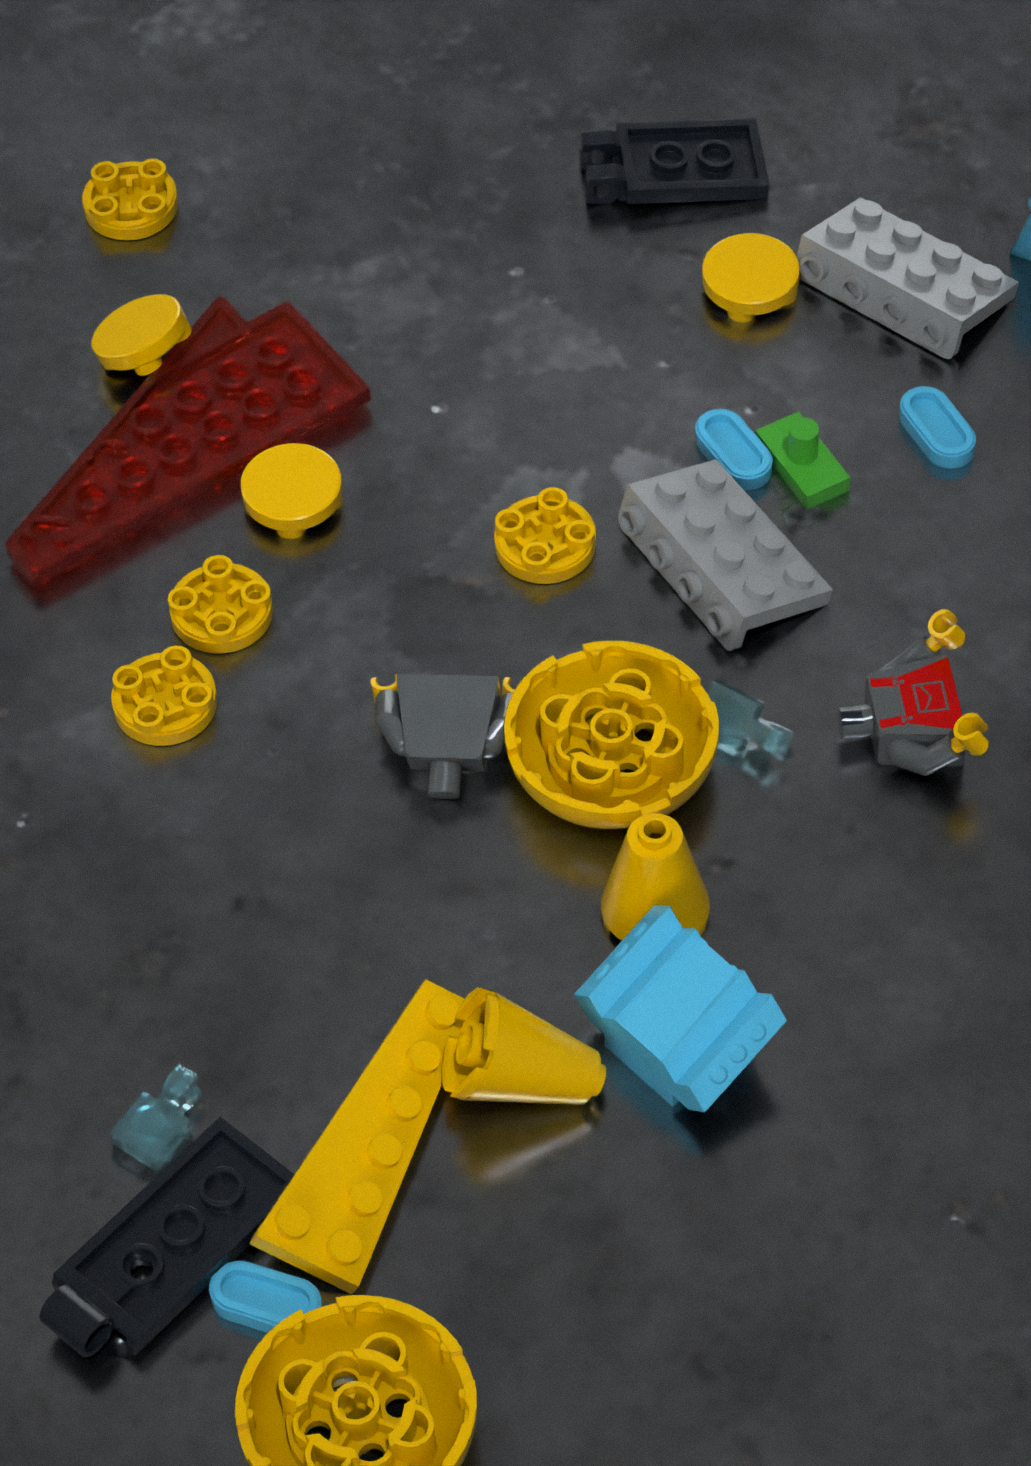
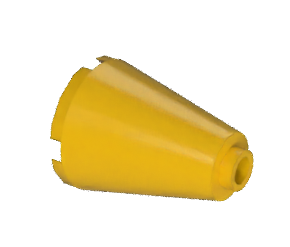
(652, 871)
(516, 1057)

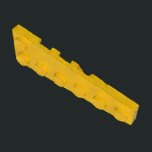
(353, 1172)

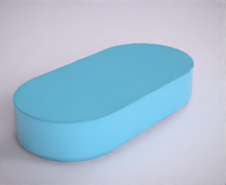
(937, 427)
(727, 438)
(259, 1295)

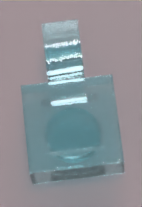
(741, 720)
(158, 1126)

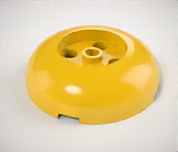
(577, 726)
(380, 1355)

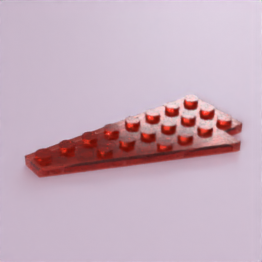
(189, 430)

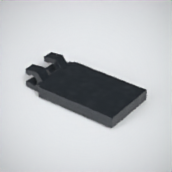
(675, 162)

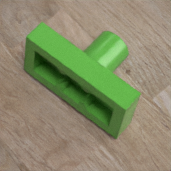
(804, 460)

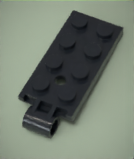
(179, 1225)

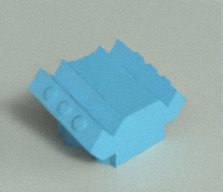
(678, 1011)

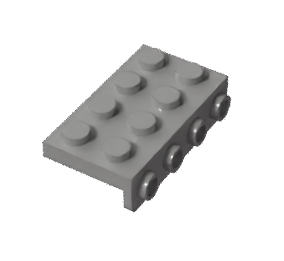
(902, 276)
(719, 551)

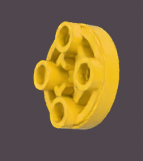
(130, 199)
(750, 275)
(140, 334)
(291, 488)
(545, 538)
(220, 606)
(164, 697)

